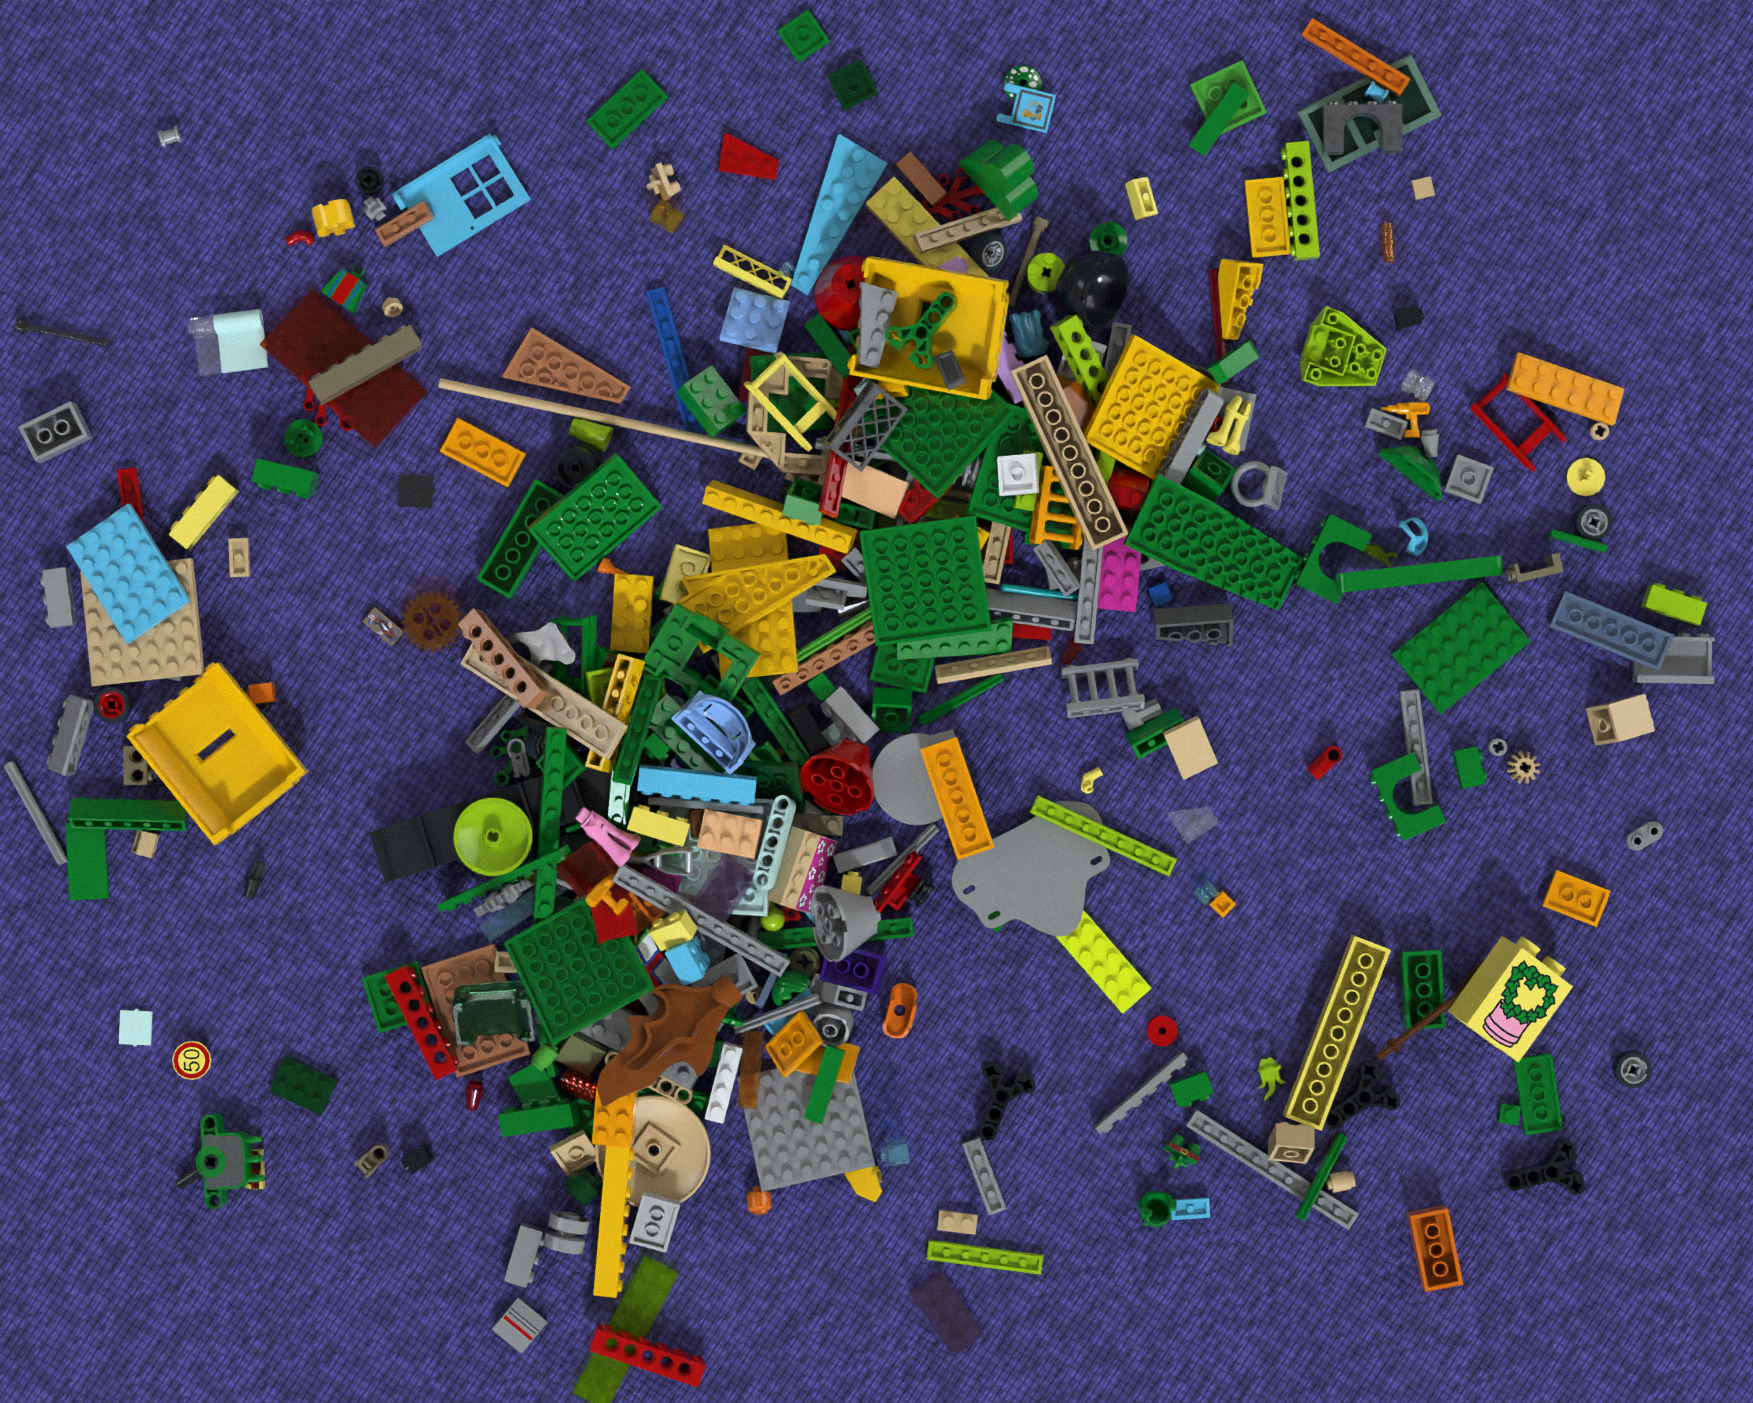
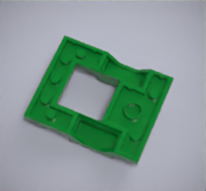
(677, 643)

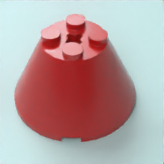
(839, 292)
(840, 778)

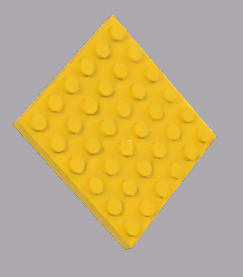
(1144, 406)

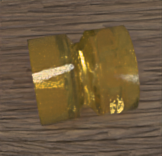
(673, 218)

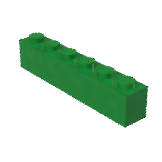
(128, 814)

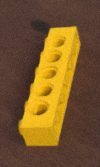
(618, 703)

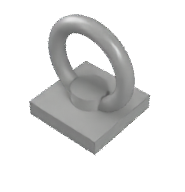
(1272, 486)

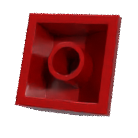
(1128, 489)

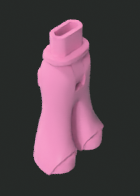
(612, 839)

